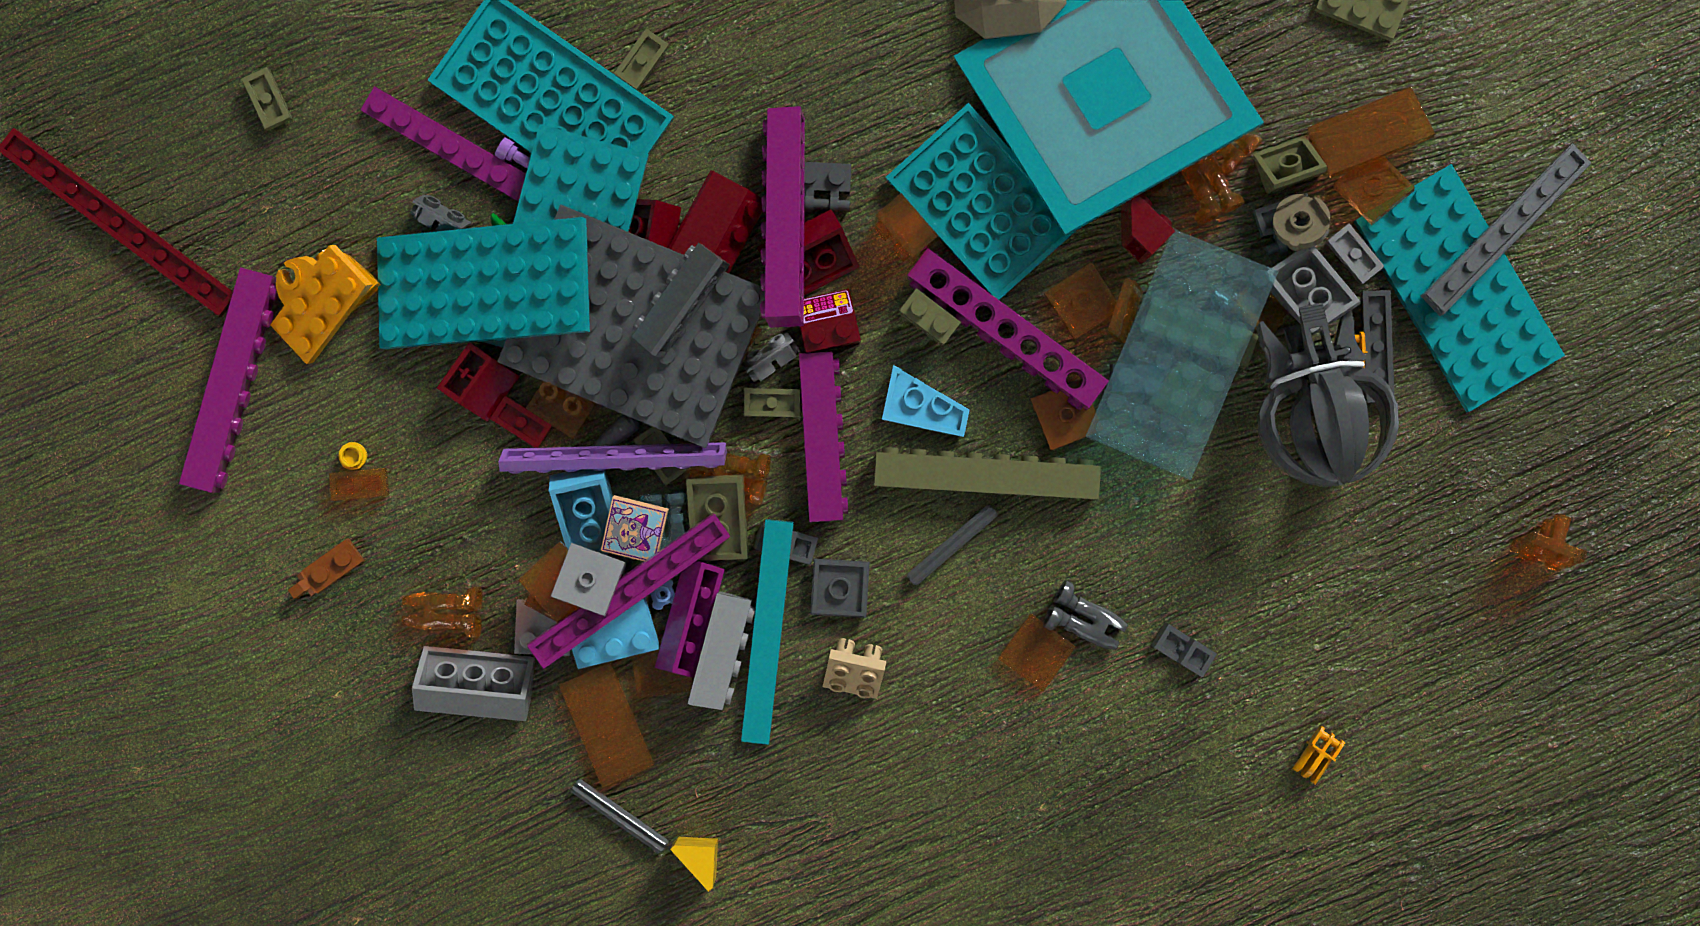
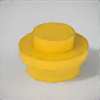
(352, 456)

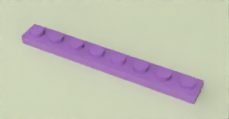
(607, 457)

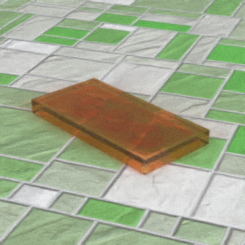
(1371, 132)
(606, 725)

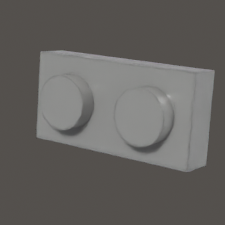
(1354, 254)

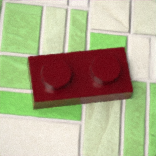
(521, 422)

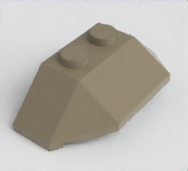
(1007, 17)

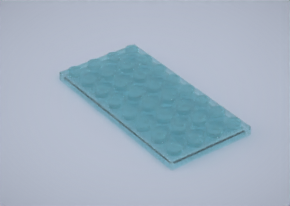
(1182, 354)

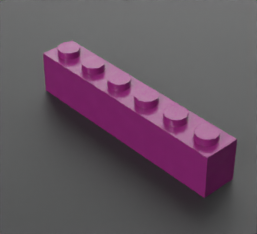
(821, 436)

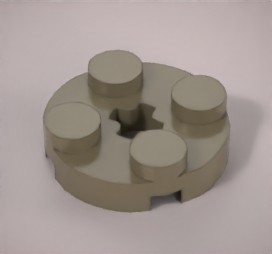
(1305, 236)

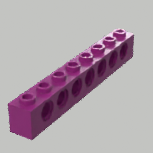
(932, 265)

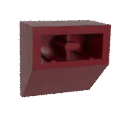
(1143, 228)
(478, 381)

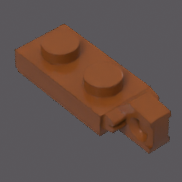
(327, 569)

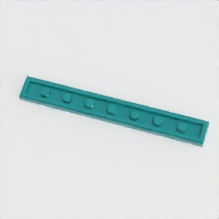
(767, 631)

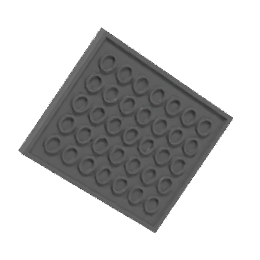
(608, 366)

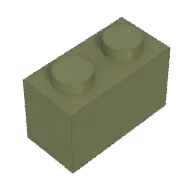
(929, 317)

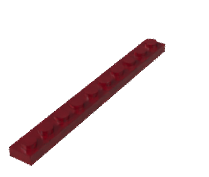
(116, 221)

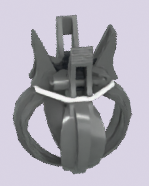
(1332, 393)

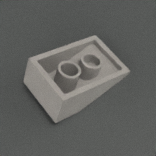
(1309, 280)

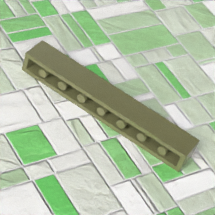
(987, 475)

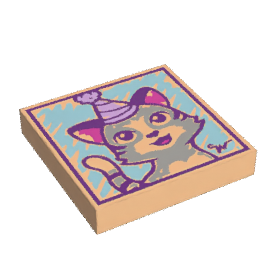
(634, 528)

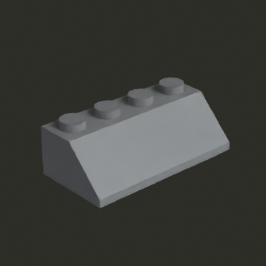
(720, 651)
(473, 683)

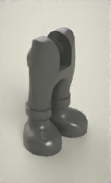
(1097, 614)

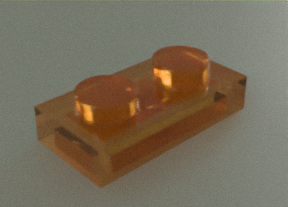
(359, 484)

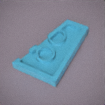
(920, 406)
(621, 638)

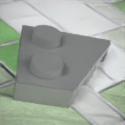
(529, 626)

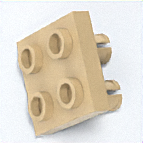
(854, 672)

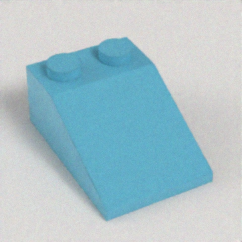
(582, 506)

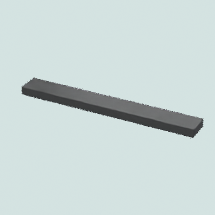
(1505, 229)

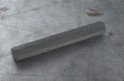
(952, 545)
(619, 816)

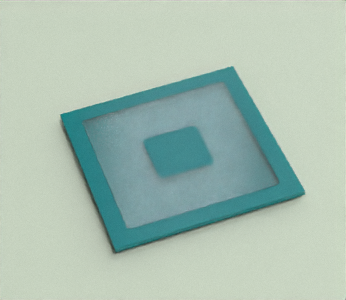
(1108, 101)

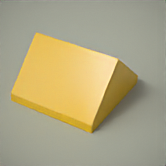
(699, 857)

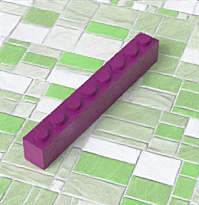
(784, 217)
(230, 381)

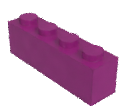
(689, 619)

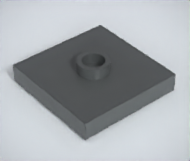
(840, 588)

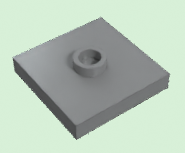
(588, 579)

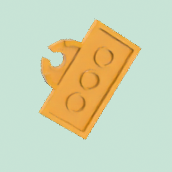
(317, 300)

